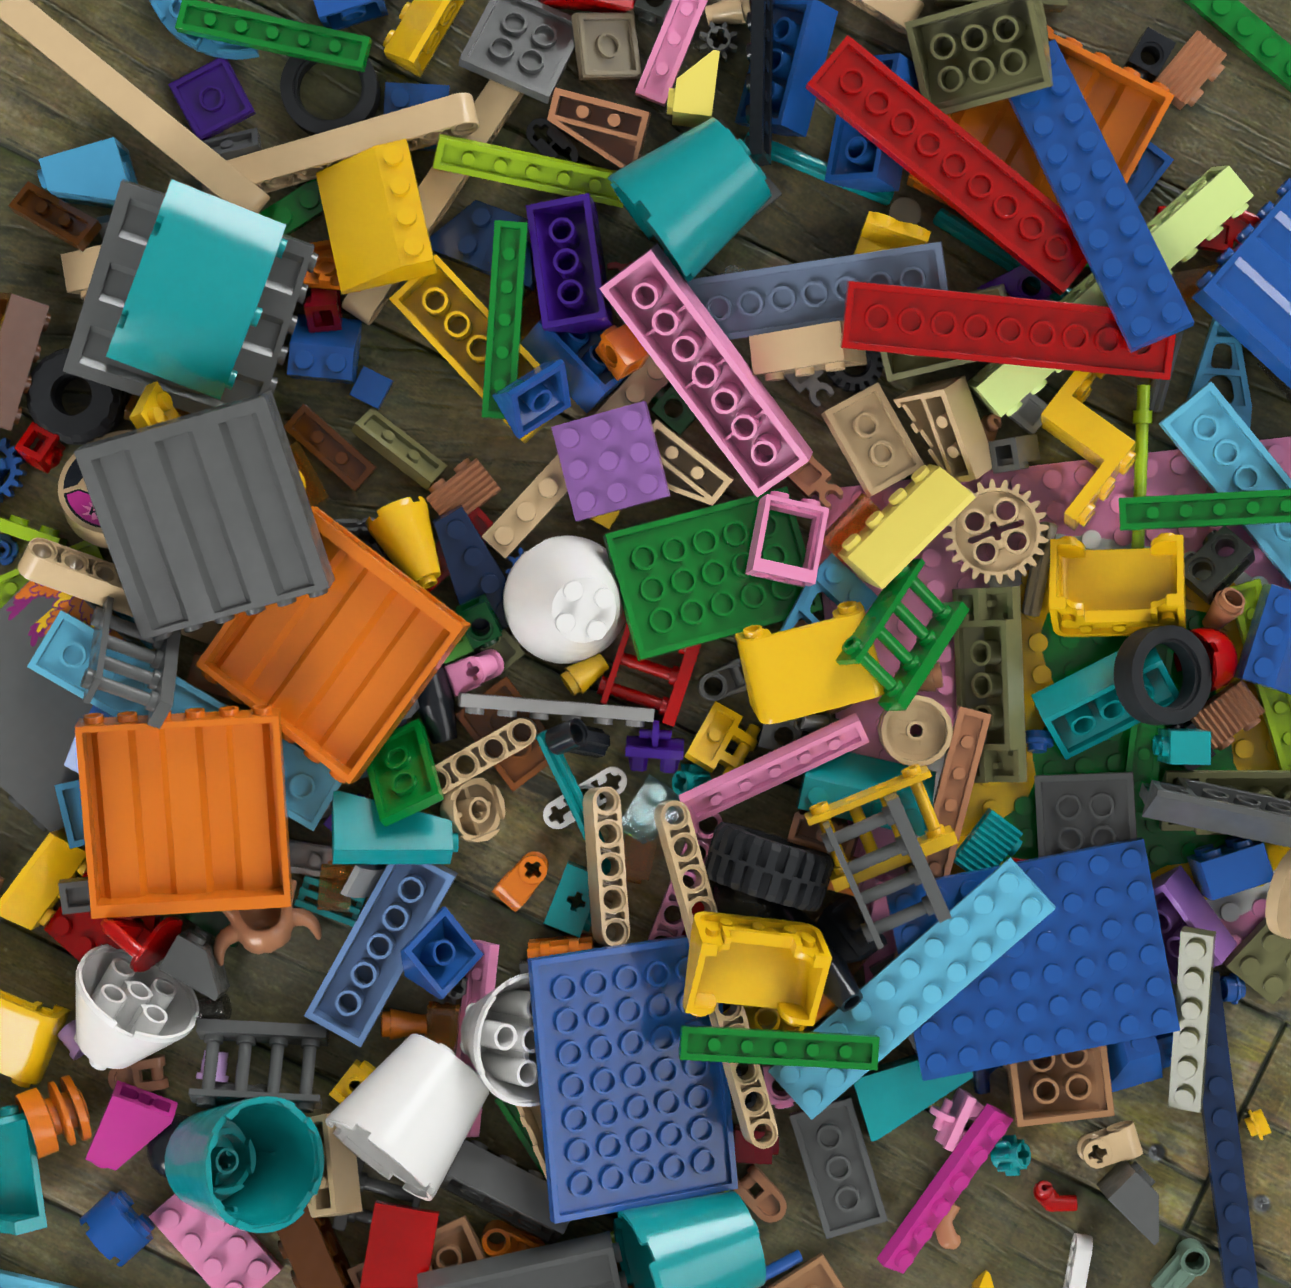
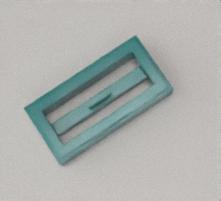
(304, 891)

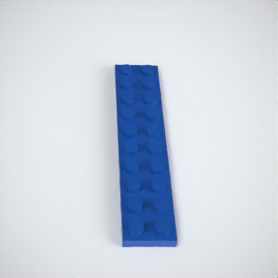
(1101, 209)

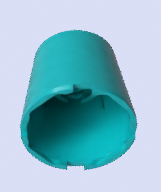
(693, 194)
(247, 1163)
(691, 1244)

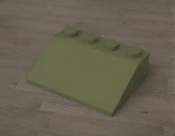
(981, 53)

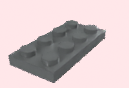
(838, 1168)

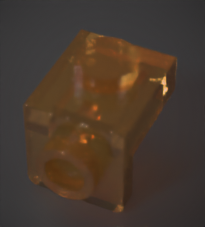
(331, 883)
(443, 1023)

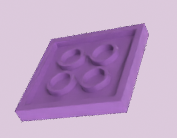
(610, 461)

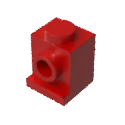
(46, 452)

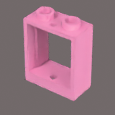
(783, 572)

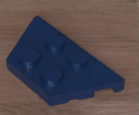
(470, 236)

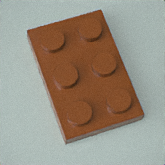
(521, 765)

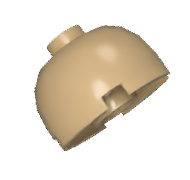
(474, 810)

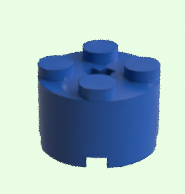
(117, 1227)

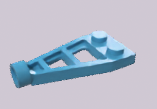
(1236, 374)
(837, 584)

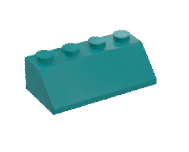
(1086, 707)
(853, 774)

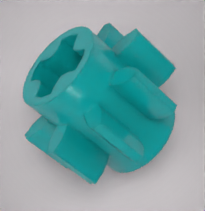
(689, 778)
(1011, 1155)

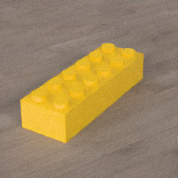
(454, 325)

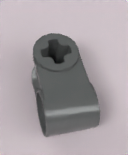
(729, 677)

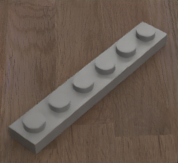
(541, 708)

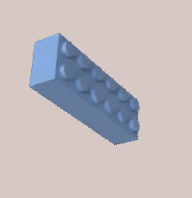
(371, 955)

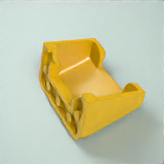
(1116, 588)
(797, 668)
(756, 965)
(27, 1038)

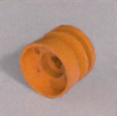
(55, 1115)

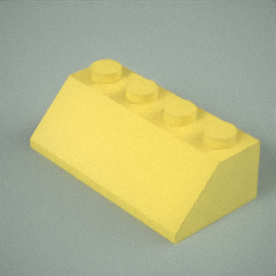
(905, 525)

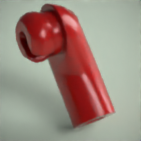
(1051, 1200)

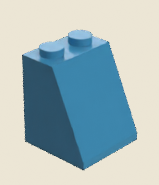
(88, 173)

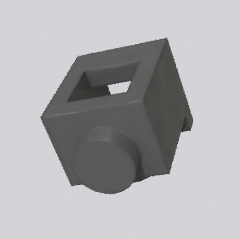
(1013, 453)

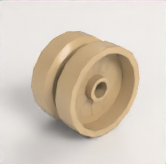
(916, 749)

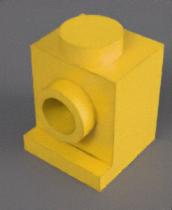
(357, 1072)

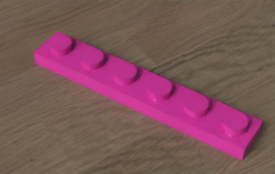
(945, 1188)

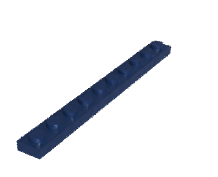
(1225, 1155)

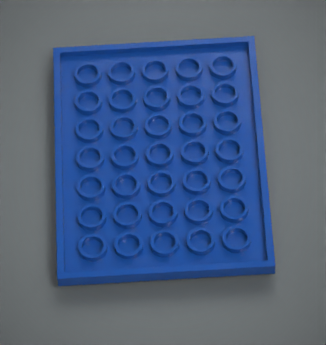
(1072, 983)
(615, 1100)

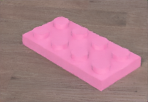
(214, 1248)

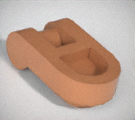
(133, 1074)
(769, 1202)

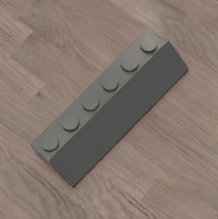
(1219, 810)

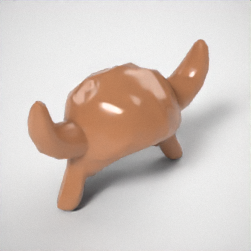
(263, 929)

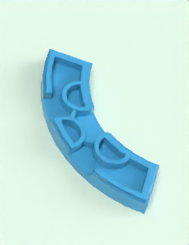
(168, 12)

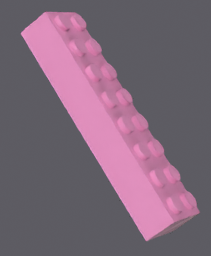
(707, 370)

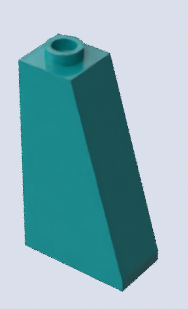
(363, 839)
(899, 1093)

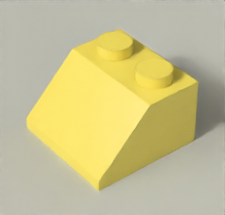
(694, 93)

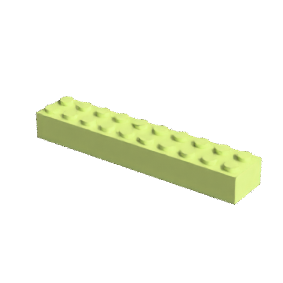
(1176, 232)

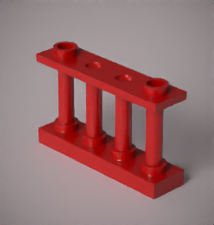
(677, 676)

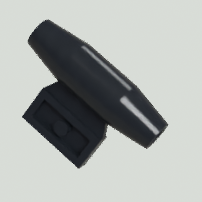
(437, 708)
(846, 943)

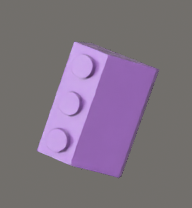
(1182, 905)

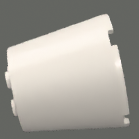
(412, 1114)

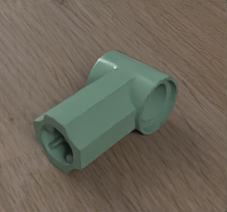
(1178, 1272)

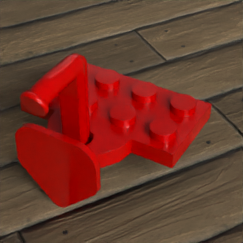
(144, 941)

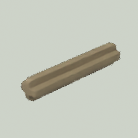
(1038, 575)

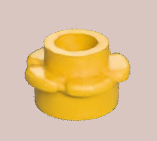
(1257, 1124)

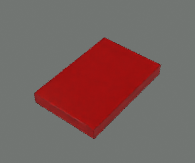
(399, 1245)

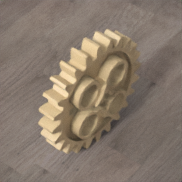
(1005, 560)

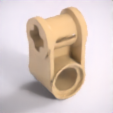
(1115, 1144)

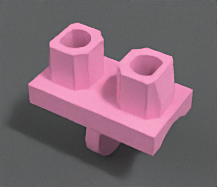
(953, 1117)

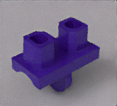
(657, 745)

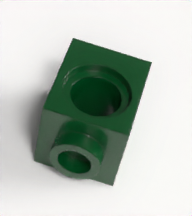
(679, 423)
(480, 608)

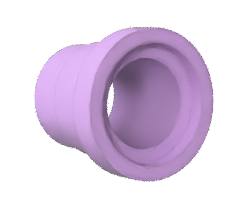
(66, 1035)
(221, 1068)

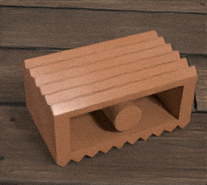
(1191, 68)
(468, 487)
(1228, 713)
(809, 836)

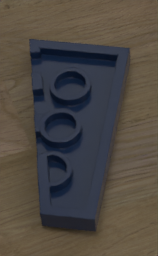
(470, 563)

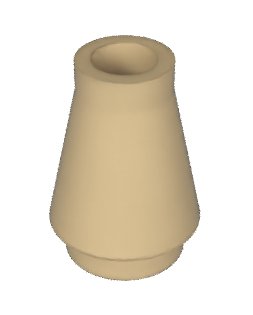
(728, 11)

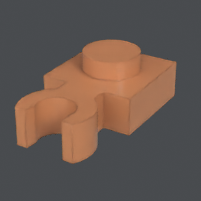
(813, 480)

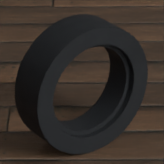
(290, 93)
(1195, 672)

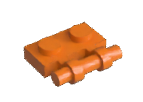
(559, 945)

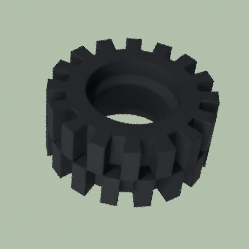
(861, 381)

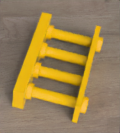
(935, 839)

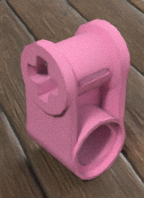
(474, 670)

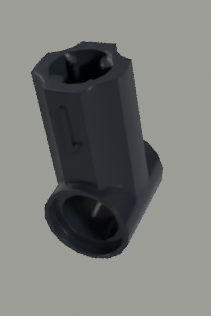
(577, 738)

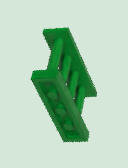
(930, 639)

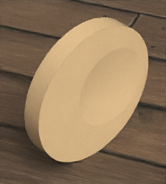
(1279, 899)

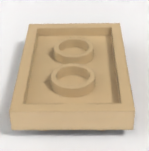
(872, 440)

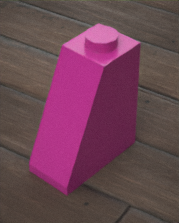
(128, 1124)

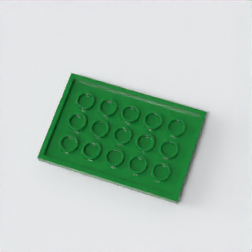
(688, 579)

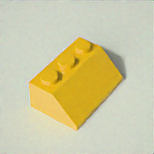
(420, 33)
(35, 889)

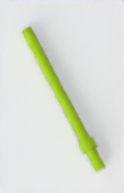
(1142, 418)

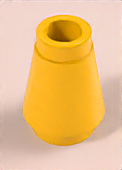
(584, 674)

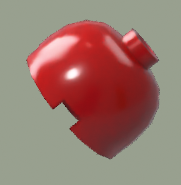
(1221, 656)

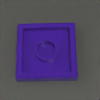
(212, 98)

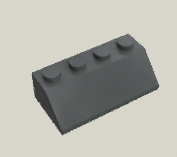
(503, 1190)

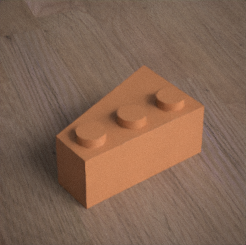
(604, 126)

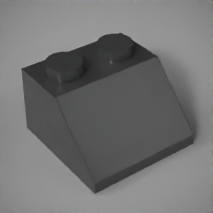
(194, 964)
(1132, 1194)

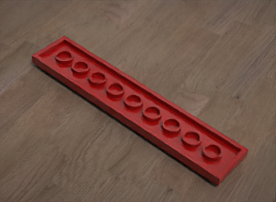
(949, 162)
(995, 330)

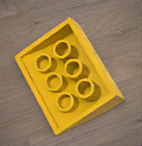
(376, 218)

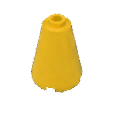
(408, 539)

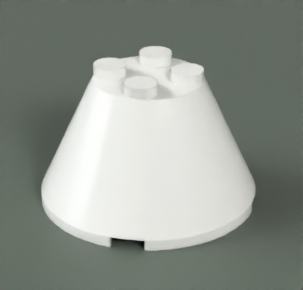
(563, 600)
(128, 1012)
(501, 1042)

